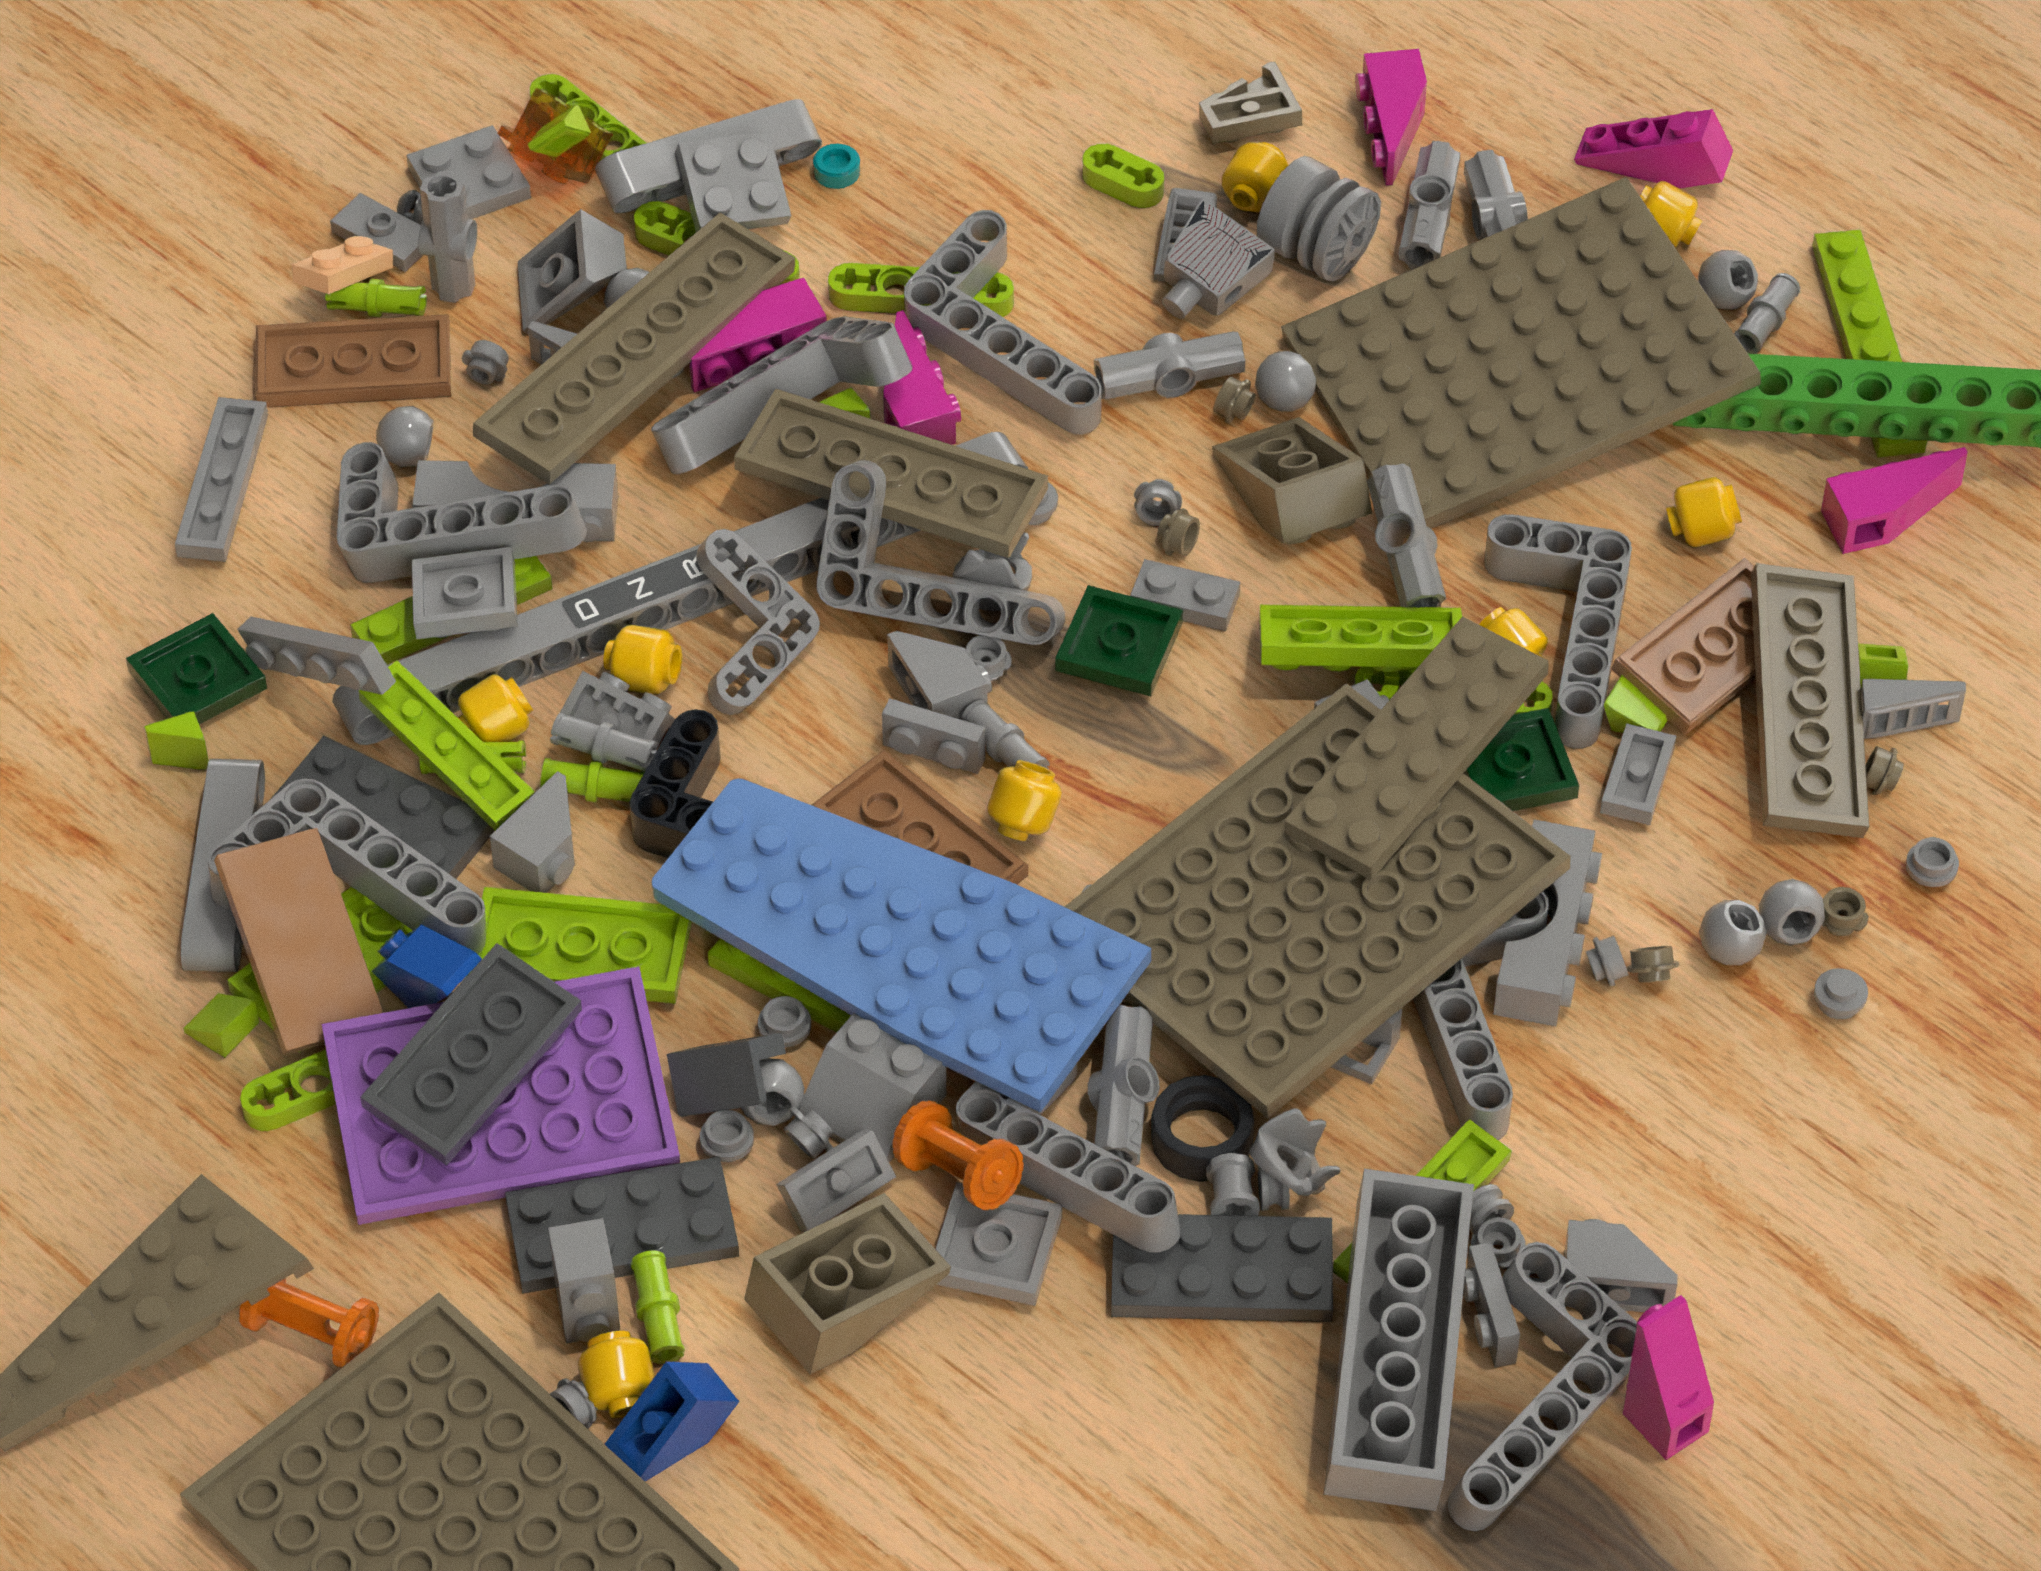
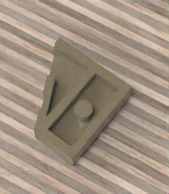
(1251, 108)

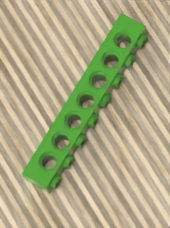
(1884, 401)

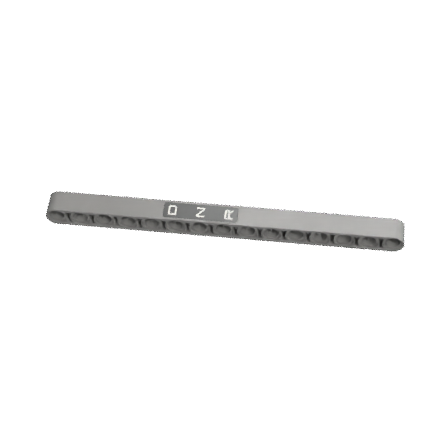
(649, 596)

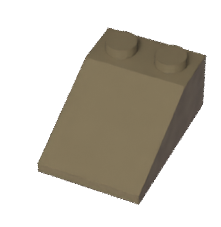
(1296, 479)
(843, 1281)

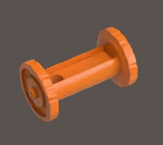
(987, 1170)
(312, 1317)

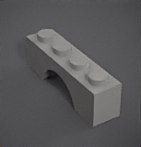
(591, 484)
(1535, 968)

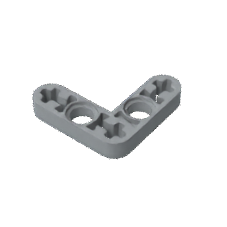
(769, 616)

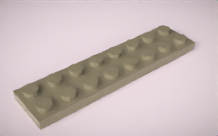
(632, 348)

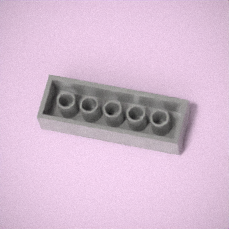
(1399, 1340)

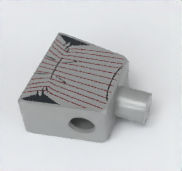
(1213, 263)

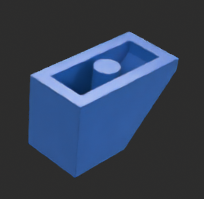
(423, 965)
(672, 1418)

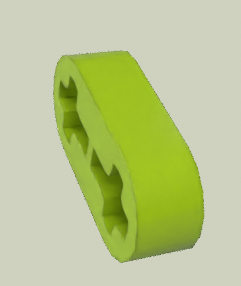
(1123, 175)

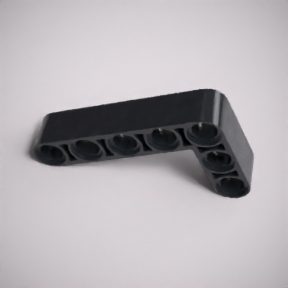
(671, 789)

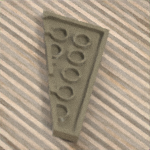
(146, 1304)

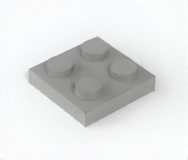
(481, 164)
(734, 178)
(464, 593)
(999, 1249)

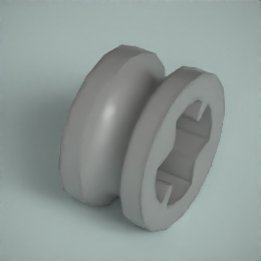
(1272, 1191)
(1488, 1204)

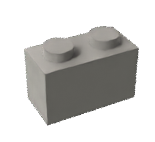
(584, 1279)

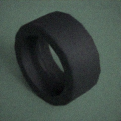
(1191, 1095)

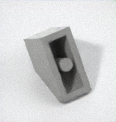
(936, 674)
(537, 839)
(1619, 1264)

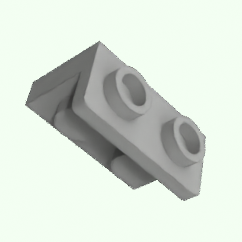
(608, 701)

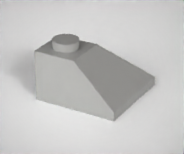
(568, 268)

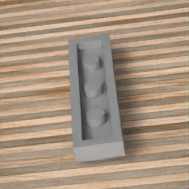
(221, 479)
(316, 655)

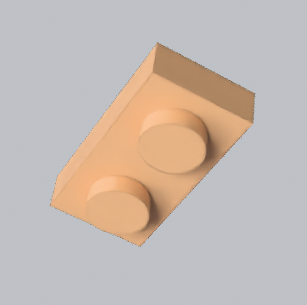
(342, 265)

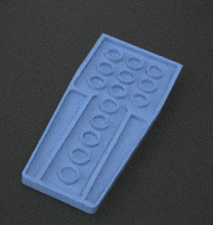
(904, 938)

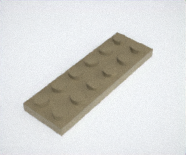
(926, 479)
(1809, 701)
(1416, 748)

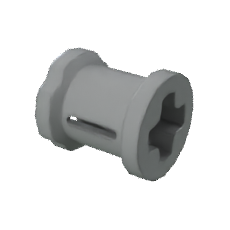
(1232, 1185)

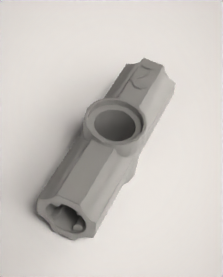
(1492, 194)
(1429, 204)
(447, 236)
(1170, 365)
(1398, 515)
(1124, 1083)

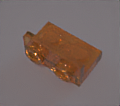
(574, 164)

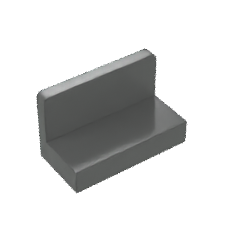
(722, 1074)

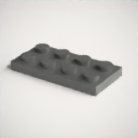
(413, 811)
(471, 1054)
(661, 1208)
(1230, 1271)

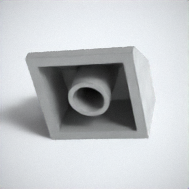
(871, 1082)

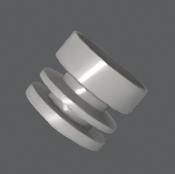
(1318, 218)

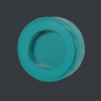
(836, 166)

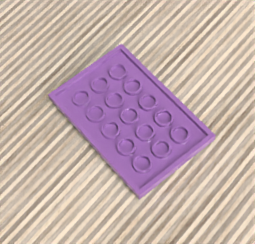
(576, 1115)

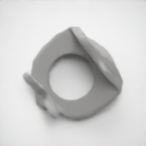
(996, 570)
(1292, 1140)

